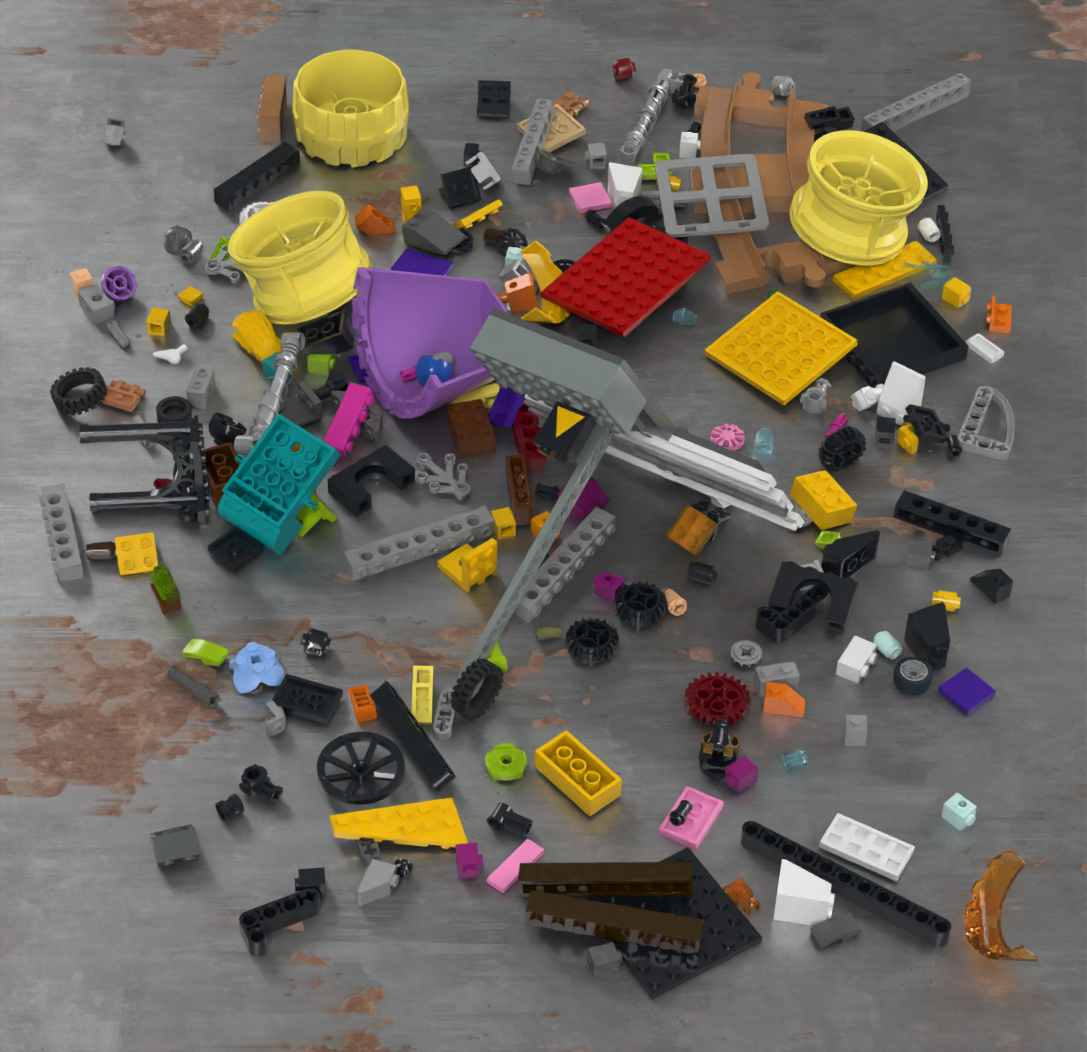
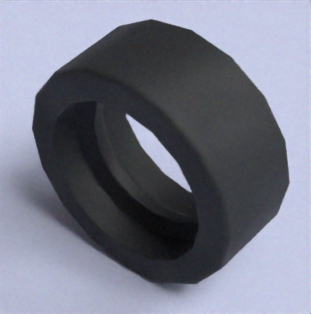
(173, 403)

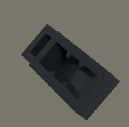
(830, 117)

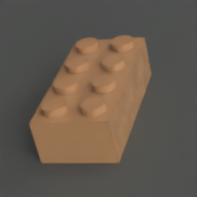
(272, 108)

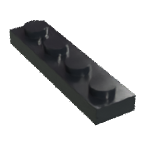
(945, 238)

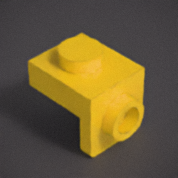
(907, 438)

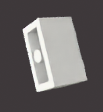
(856, 659)

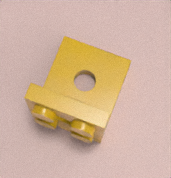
(475, 563)

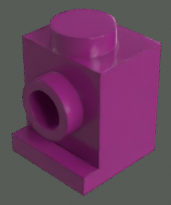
(608, 585)

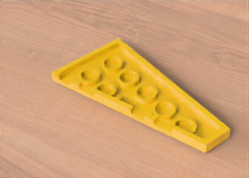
(407, 824)

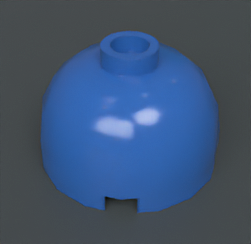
(428, 366)

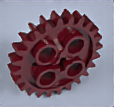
(717, 699)

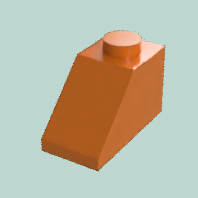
(373, 222)
(783, 700)

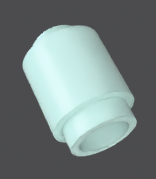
(887, 645)

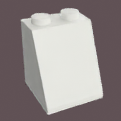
(623, 182)
(802, 896)

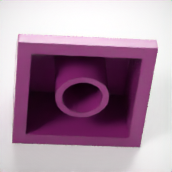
(591, 497)

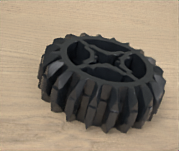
(842, 448)
(640, 604)
(592, 640)

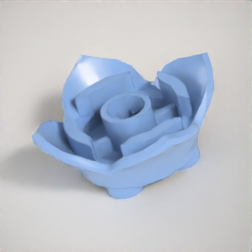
(256, 665)

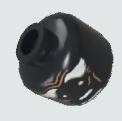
(315, 642)

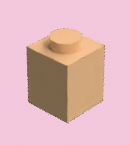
(80, 279)

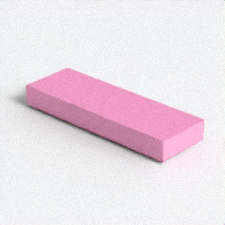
(508, 871)

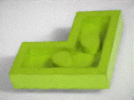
(648, 170)

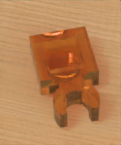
(742, 894)

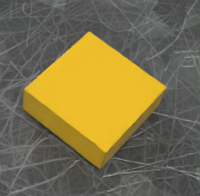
(190, 296)

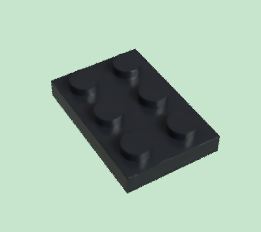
(307, 698)

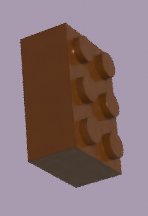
(470, 428)
(220, 468)

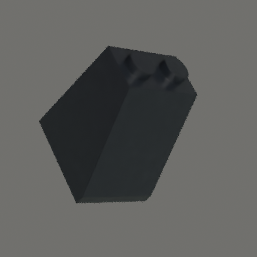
(929, 635)

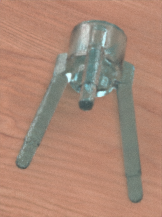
(939, 273)

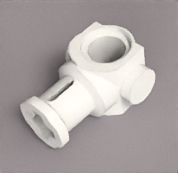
(866, 397)

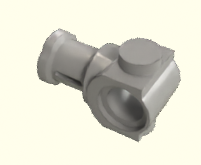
(815, 398)

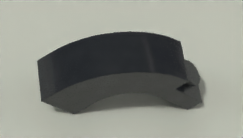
(634, 208)

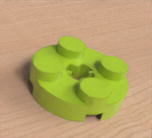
(506, 772)

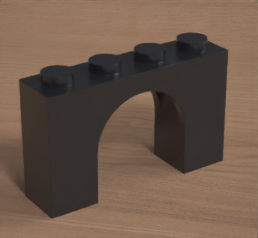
(382, 463)
(794, 577)

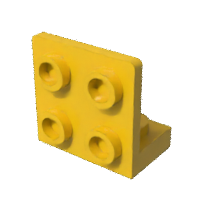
(136, 553)

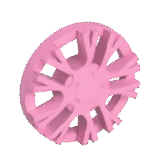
(728, 437)

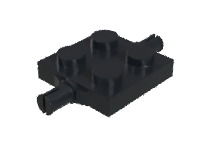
(926, 423)

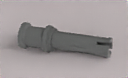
(199, 690)

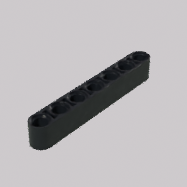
(412, 736)

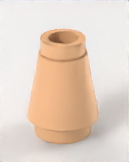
(675, 603)

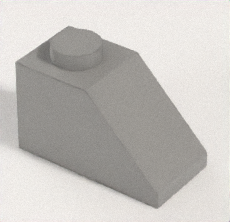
(516, 270)
(377, 882)

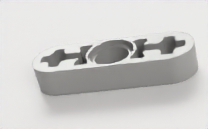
(447, 721)

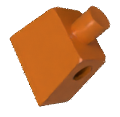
(520, 293)

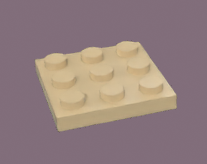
(562, 131)

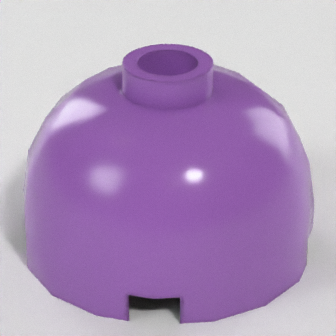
(118, 283)

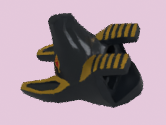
(718, 751)

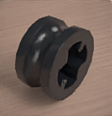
(404, 868)

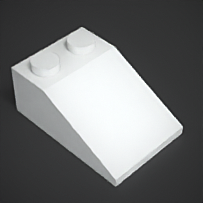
(900, 389)

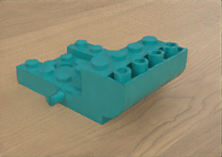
(276, 484)

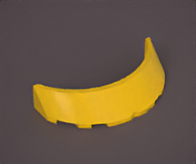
(545, 273)

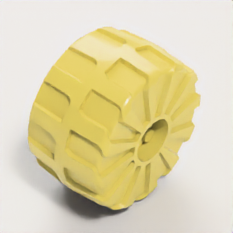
(350, 107)

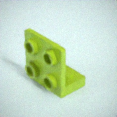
(310, 517)

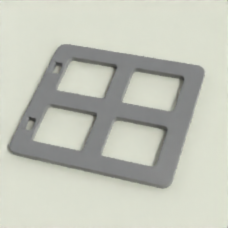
(711, 195)

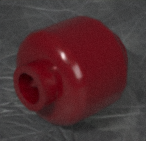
(623, 69)

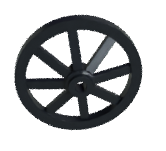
(361, 769)

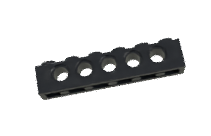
(946, 519)

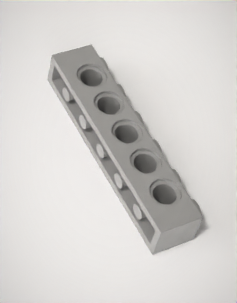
(533, 139)
(62, 533)

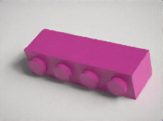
(349, 418)

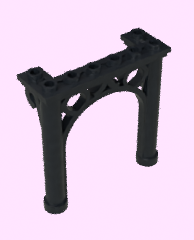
(180, 440)

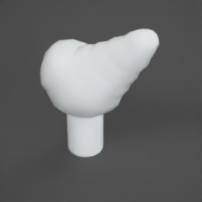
(171, 355)

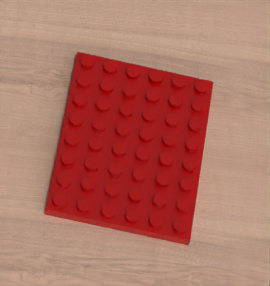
(626, 276)

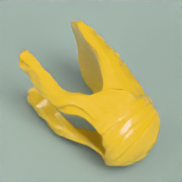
(256, 334)

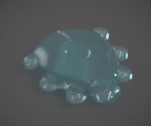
(684, 317)

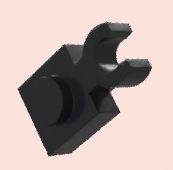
(947, 545)

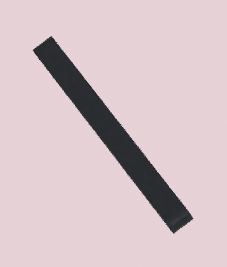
(849, 884)

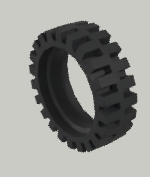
(72, 380)
(467, 683)

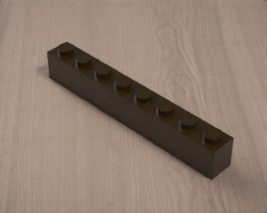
(607, 879)
(614, 922)

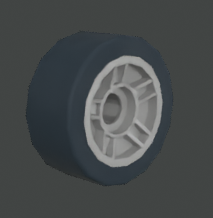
(912, 675)

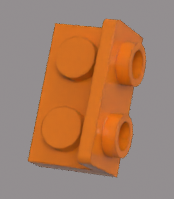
(999, 316)

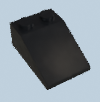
(328, 334)
(850, 554)

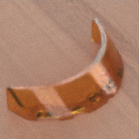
(984, 910)

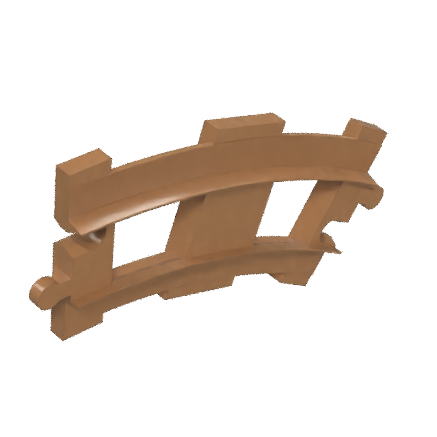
(779, 176)

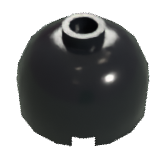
(224, 429)

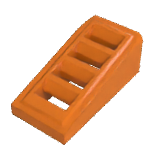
(363, 704)

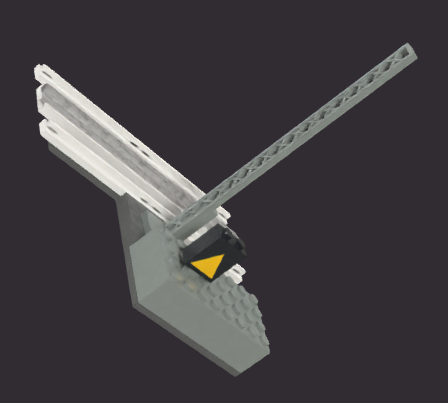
(598, 408)

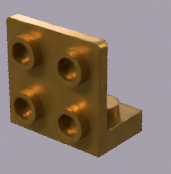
(692, 530)

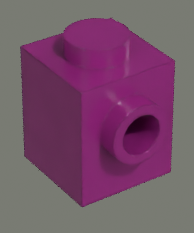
(741, 774)
(468, 860)

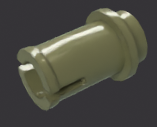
(548, 632)

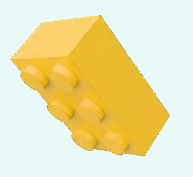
(823, 499)

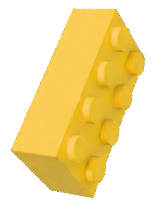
(578, 773)

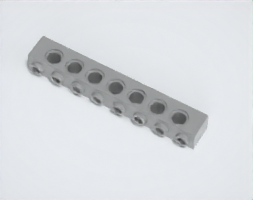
(920, 104)
(419, 543)
(565, 562)

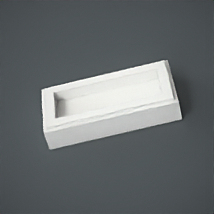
(985, 348)

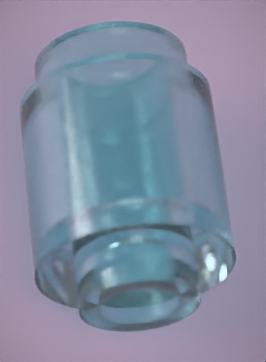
(764, 441)

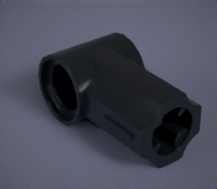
(504, 818)

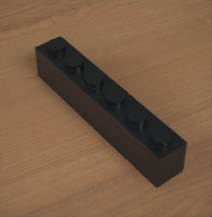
(256, 176)

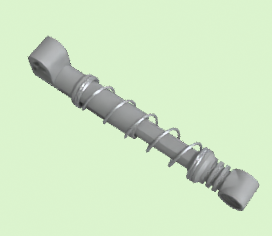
(657, 95)
(285, 362)

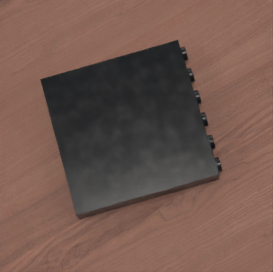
(896, 328)

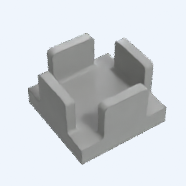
(483, 170)

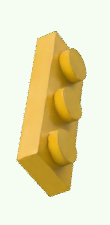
(478, 215)

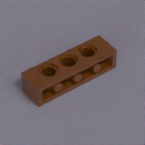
(519, 489)

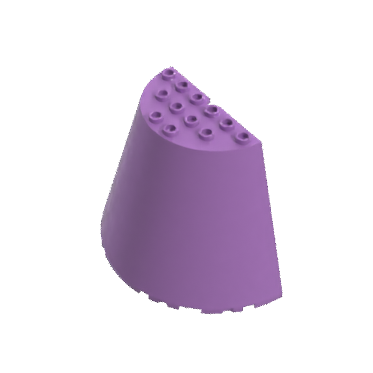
(414, 316)

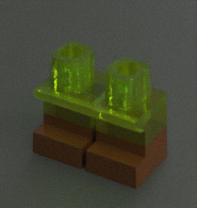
(165, 589)

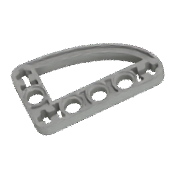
(974, 439)

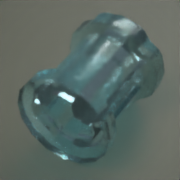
(794, 758)

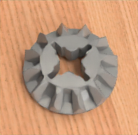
(746, 647)

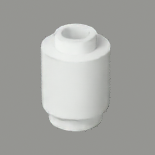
(929, 230)

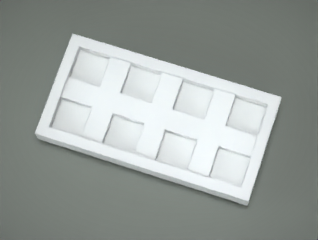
(867, 847)

